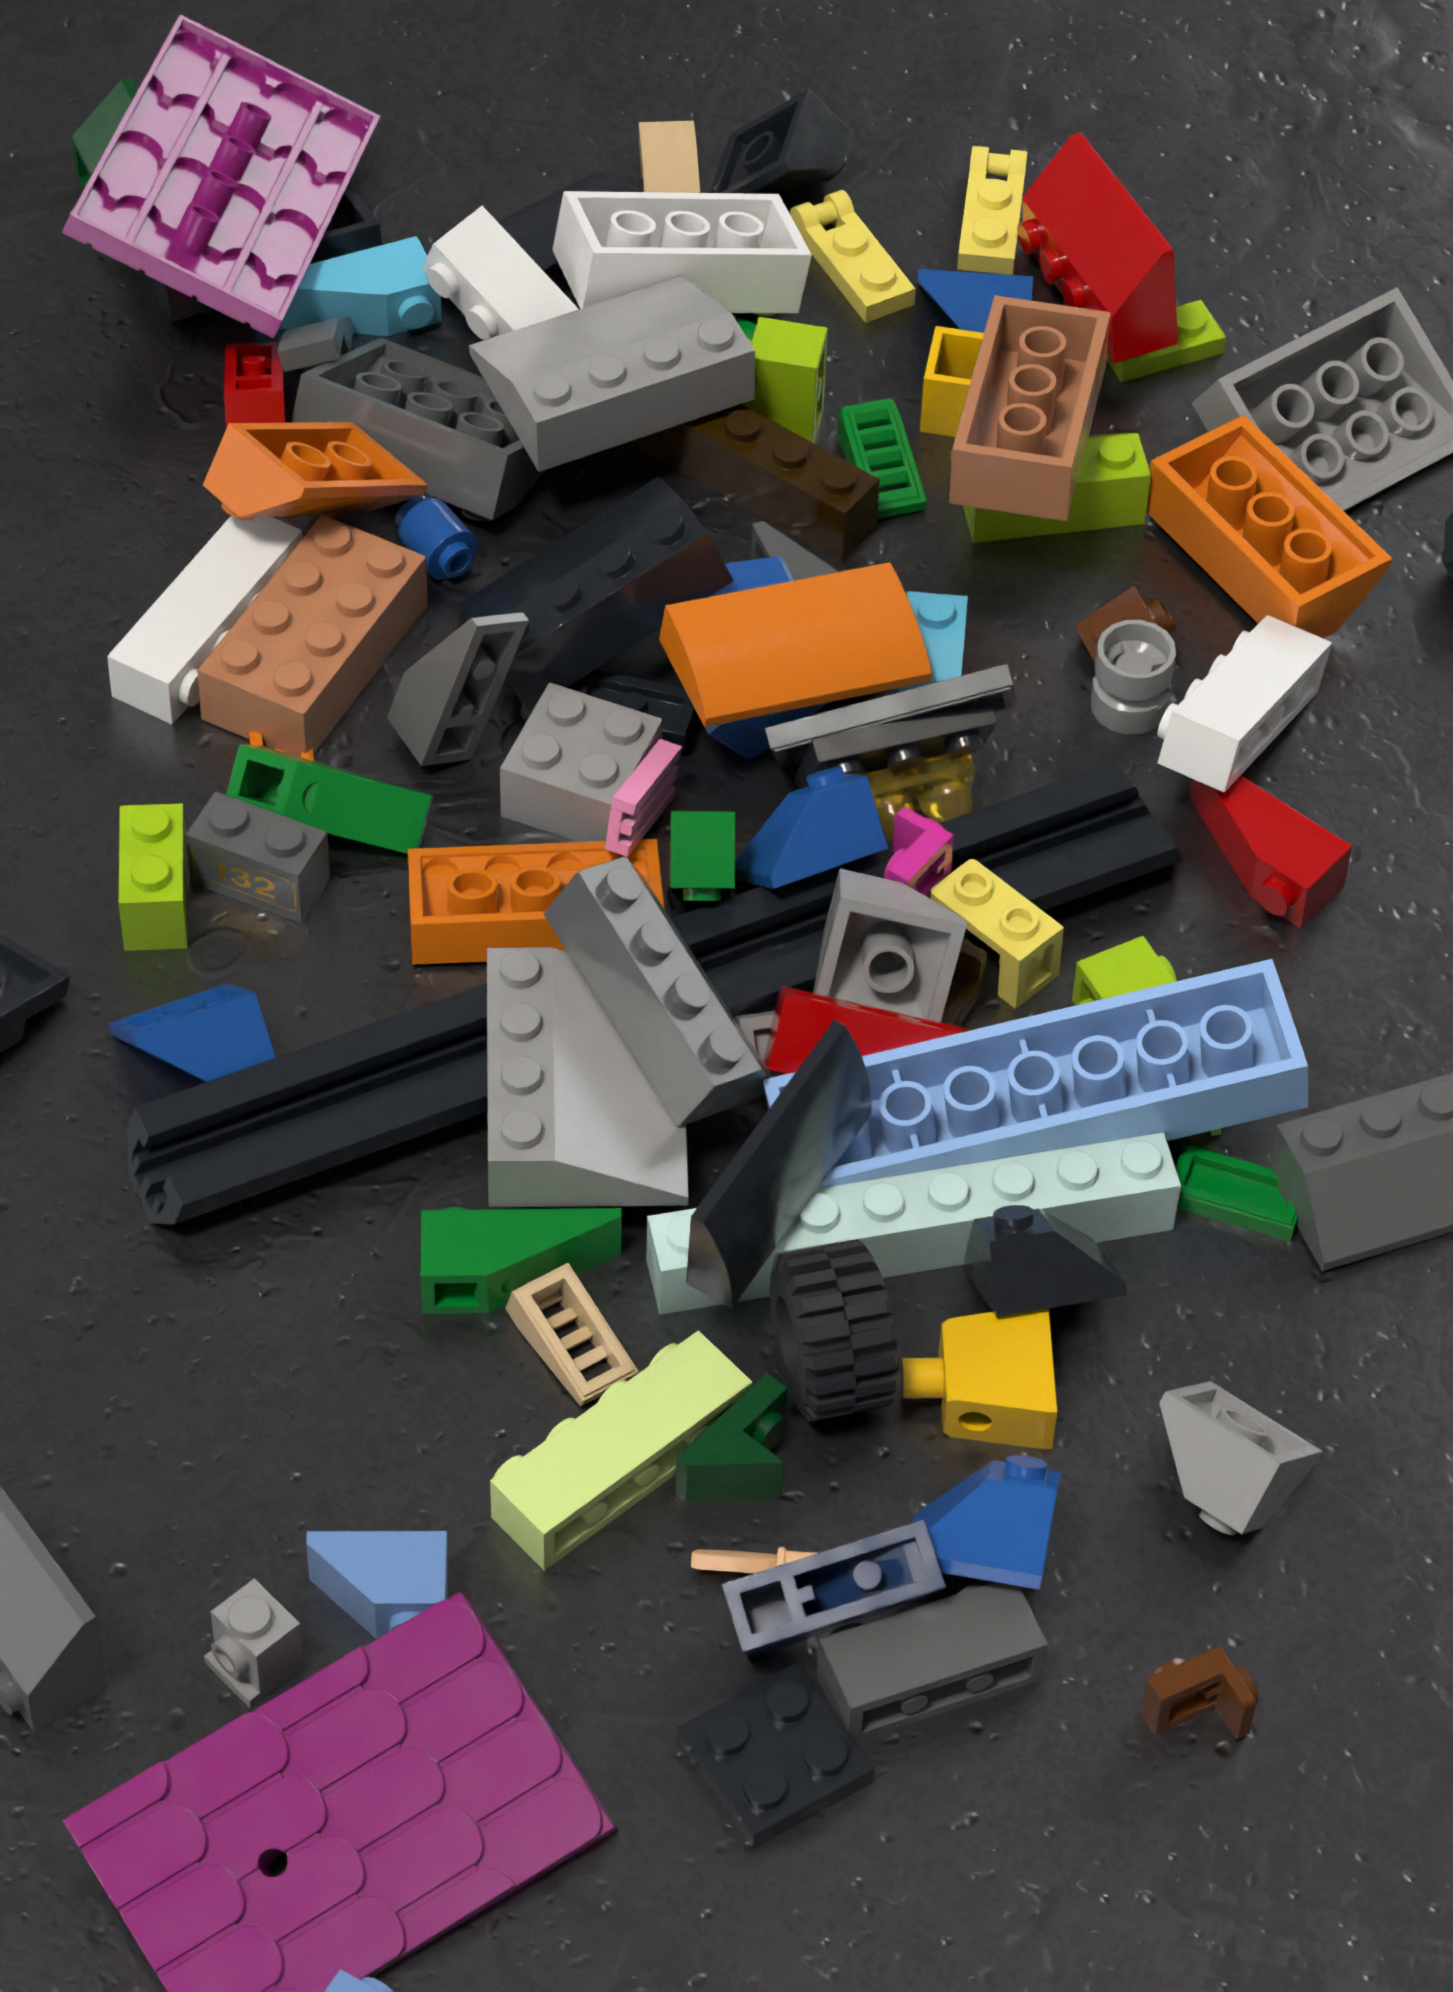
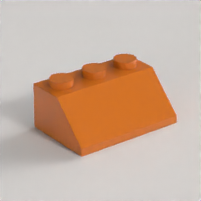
(306, 471)

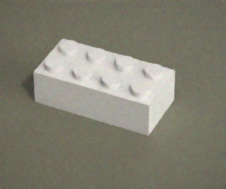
(724, 243)

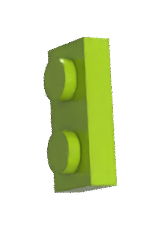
(1197, 339)

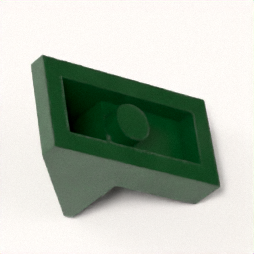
(733, 1453)

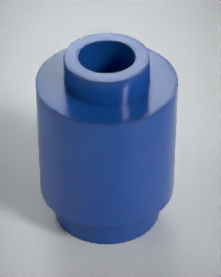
(436, 532)

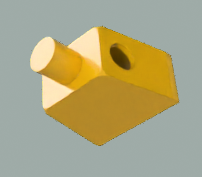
(991, 1379)

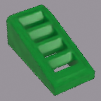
(875, 426)

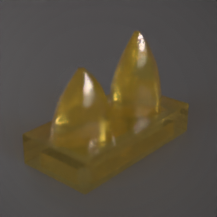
(936, 786)

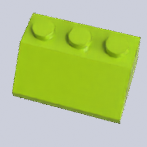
(1108, 494)

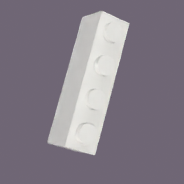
(161, 653)
(1242, 703)

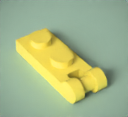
(992, 212)
(853, 257)

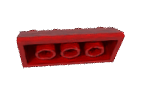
(1101, 250)

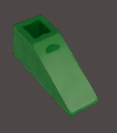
(330, 798)
(483, 1255)

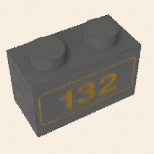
(258, 857)

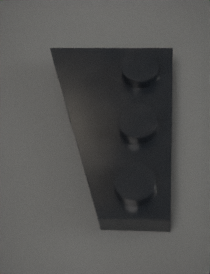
(901, 742)

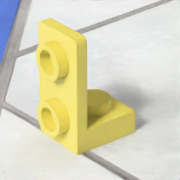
(1008, 924)

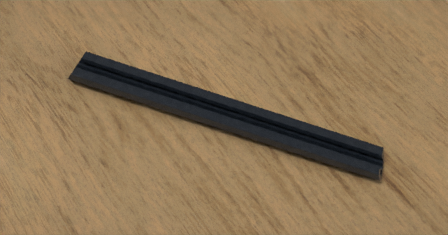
(431, 1062)

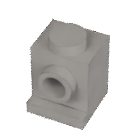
(254, 1643)

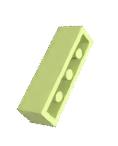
(613, 1451)

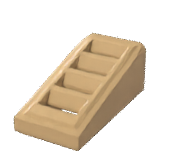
(564, 1287)

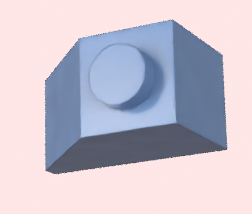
(380, 1574)

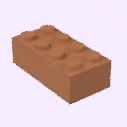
(1029, 408)
(313, 637)

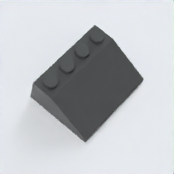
(428, 418)

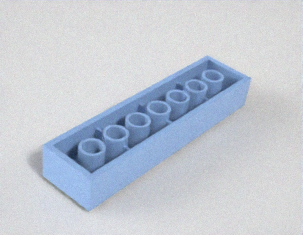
(1082, 1075)

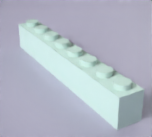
(928, 1215)

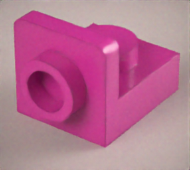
(920, 852)

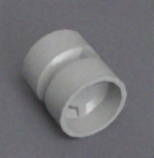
(1132, 676)

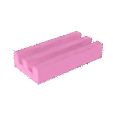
(643, 798)

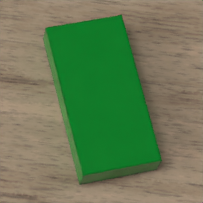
(1233, 1192)

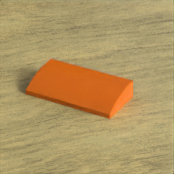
(795, 644)
(499, 893)

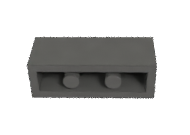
(931, 1658)

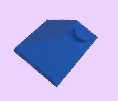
(969, 295)
(814, 831)
(202, 1033)
(996, 1522)

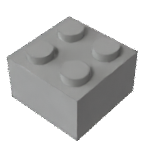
(573, 762)

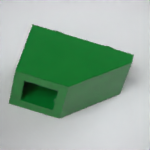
(702, 853)

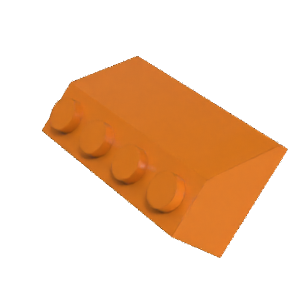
(1264, 529)

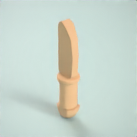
(743, 1561)

